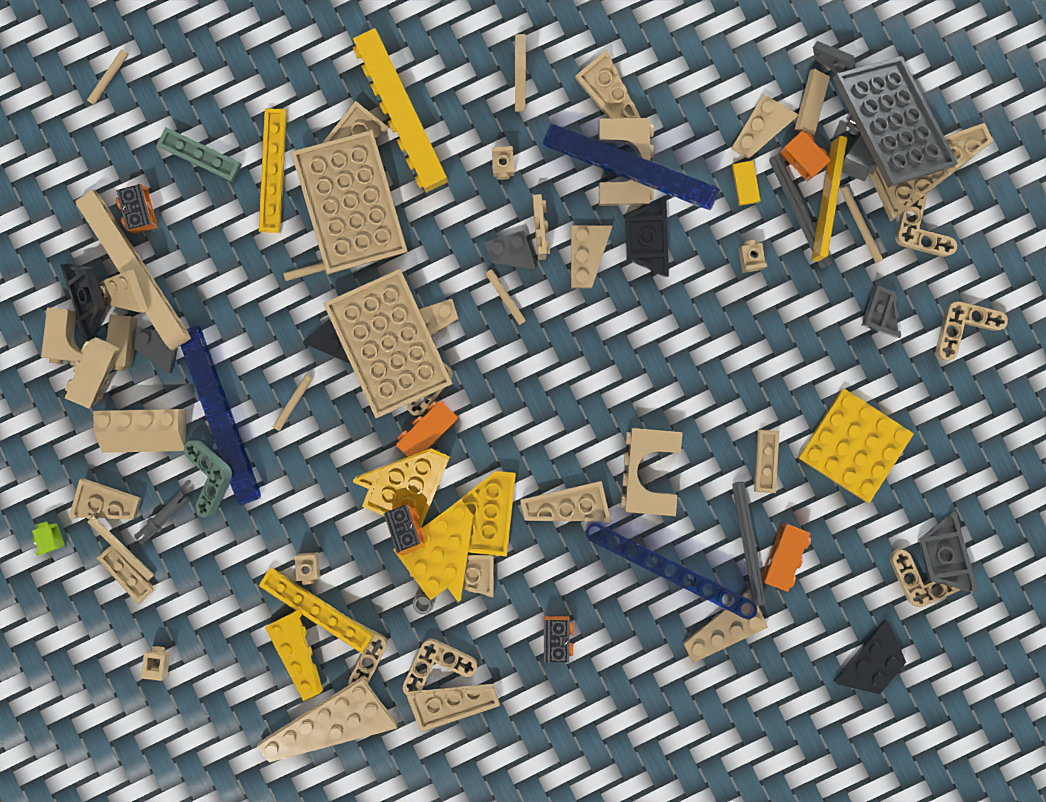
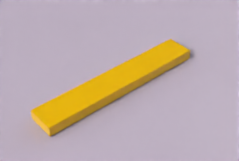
(272, 170)
(829, 199)
(316, 610)

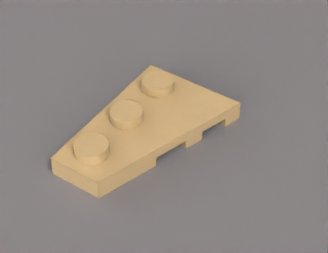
(763, 124)
(541, 227)
(586, 253)
(123, 292)
(103, 502)

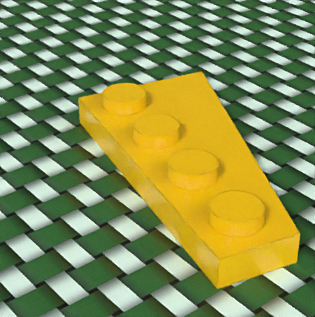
(292, 647)

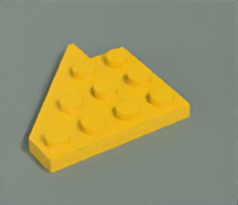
(404, 482)
(492, 510)
(445, 556)

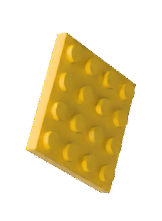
(855, 445)

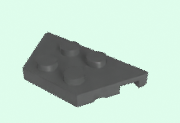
(947, 555)

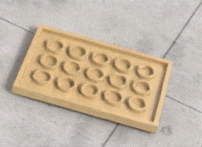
(349, 202)
(388, 343)

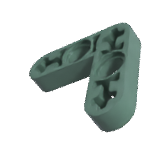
(197, 452)

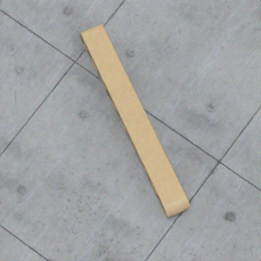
(127, 259)

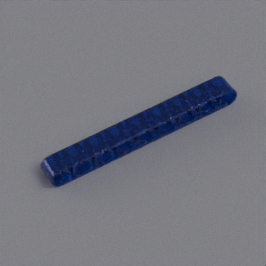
(631, 167)
(220, 416)
(680, 572)

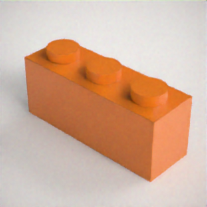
(427, 429)
(785, 557)

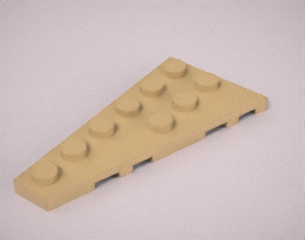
(964, 147)
(339, 719)

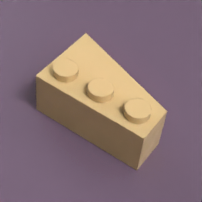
(91, 372)

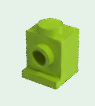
(47, 538)

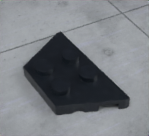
(648, 237)
(85, 297)
(327, 341)
(874, 662)

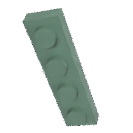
(199, 154)

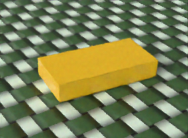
(746, 183)

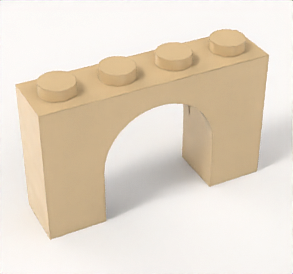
(636, 134)
(61, 345)
(636, 497)

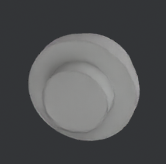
(422, 604)

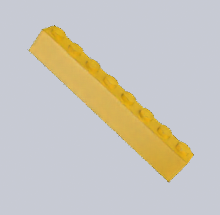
(399, 107)

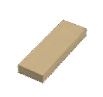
(812, 102)
(766, 461)
(126, 575)

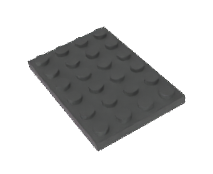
(894, 121)

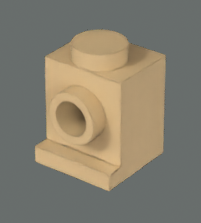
(503, 153)
(748, 263)
(310, 560)
(153, 670)

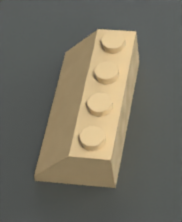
(140, 430)

